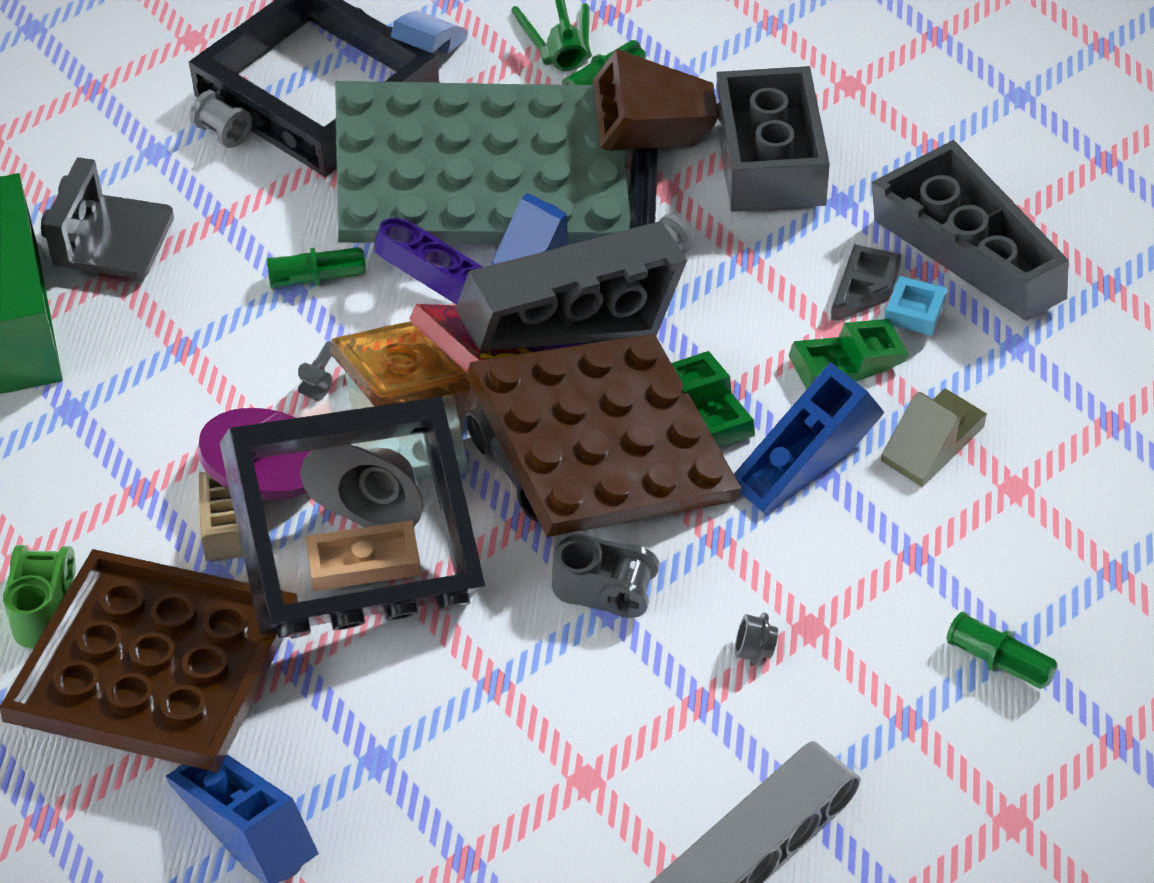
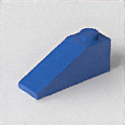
(808, 439)
(248, 817)

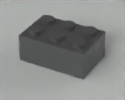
(771, 139)

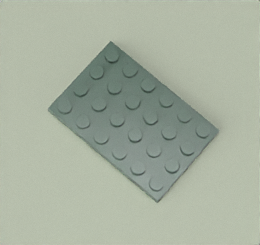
(468, 154)

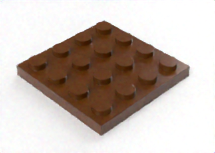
(601, 434)
(146, 662)

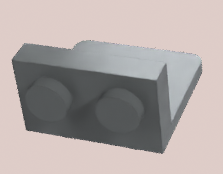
(102, 230)

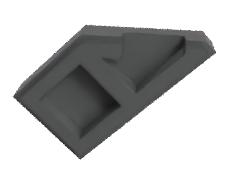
(866, 281)

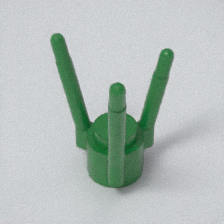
(566, 44)

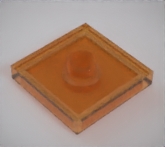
(398, 365)

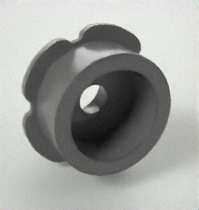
(755, 638)

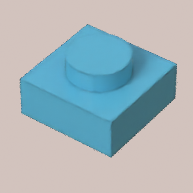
(916, 305)

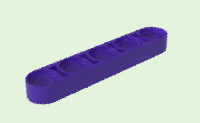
(420, 252)

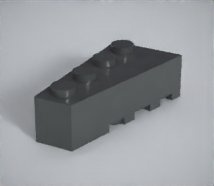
(972, 229)
(575, 292)

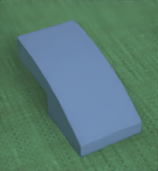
(428, 32)

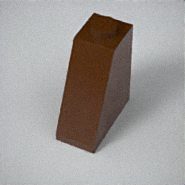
(651, 105)

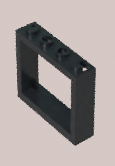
(275, 120)
(336, 429)

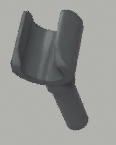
(315, 379)

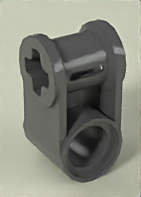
(599, 574)

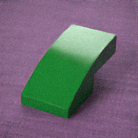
(859, 351)
(712, 395)

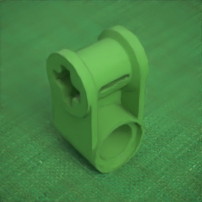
(36, 589)

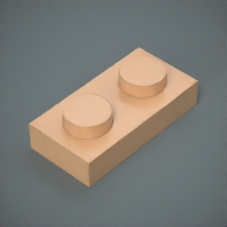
(363, 555)

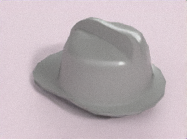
(363, 484)

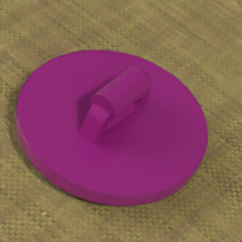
(276, 475)

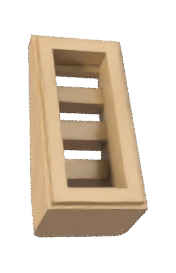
(223, 540)

